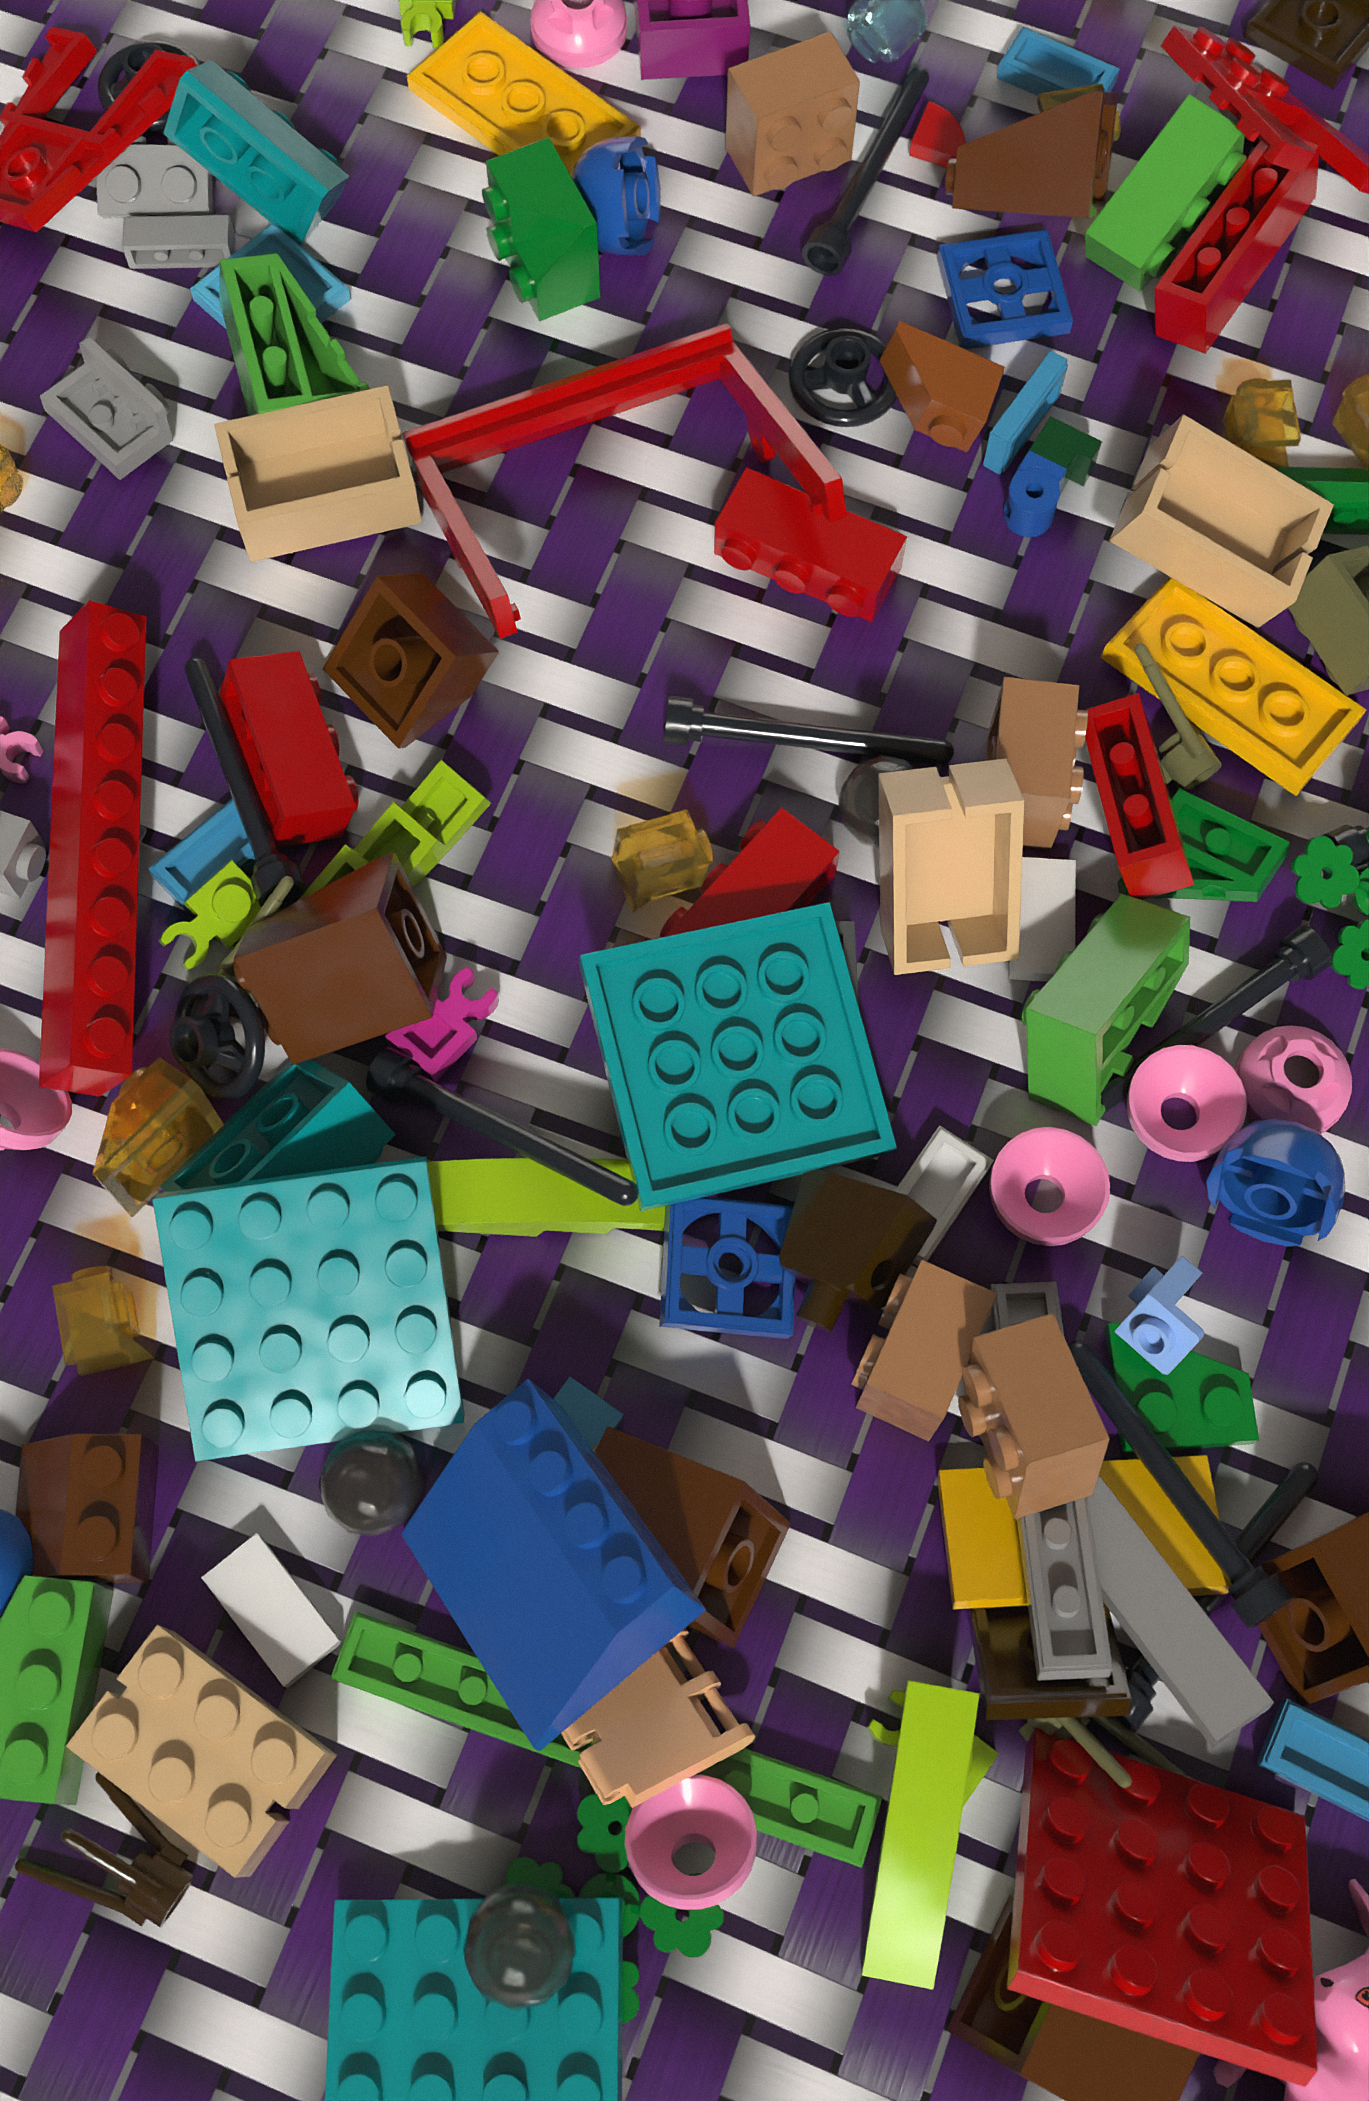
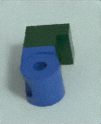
(1054, 459)

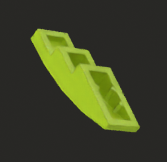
(417, 832)
(528, 1199)
(920, 1834)

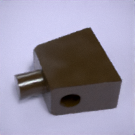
(849, 1244)

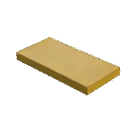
(513, 94)
(1236, 685)
(985, 1540)

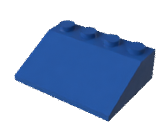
(546, 1564)

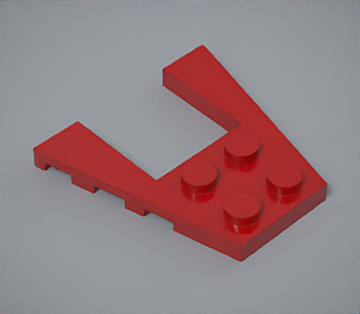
(1264, 105)
(50, 162)

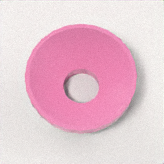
(578, 36)
(1201, 1080)
(1274, 1096)
(33, 1111)
(1066, 1162)
(689, 1812)

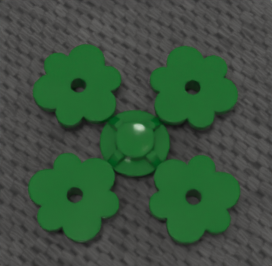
(1337, 880)
(690, 1937)

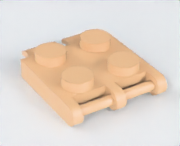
(655, 1728)

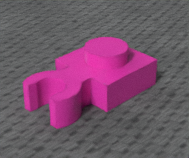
(445, 1036)

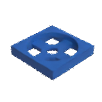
(1014, 325)
(678, 1313)

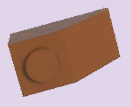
(940, 385)

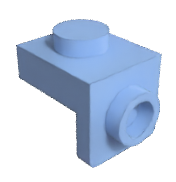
(1157, 1325)

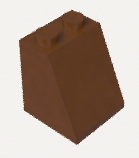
(1040, 164)
(343, 963)
(707, 1524)
(1325, 1628)
(1060, 2047)

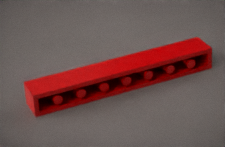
(94, 853)

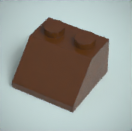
(409, 656)
(89, 1506)

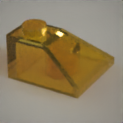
(152, 1133)

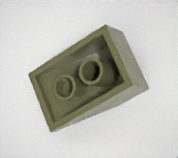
(1335, 616)

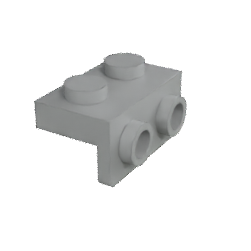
(154, 183)
(110, 410)

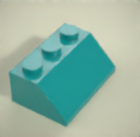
(254, 150)
(291, 1126)

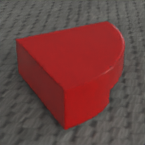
(937, 136)

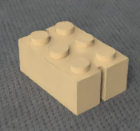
(318, 473)
(1221, 522)
(951, 856)
(201, 1752)

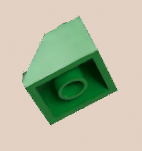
(542, 229)

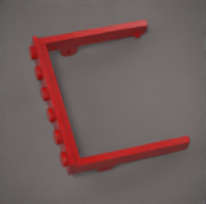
(592, 397)

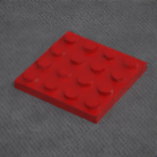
(1165, 1909)

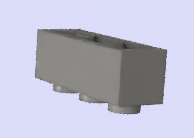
(177, 241)

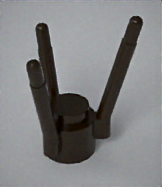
(150, 1883)

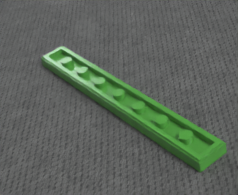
(456, 1688)

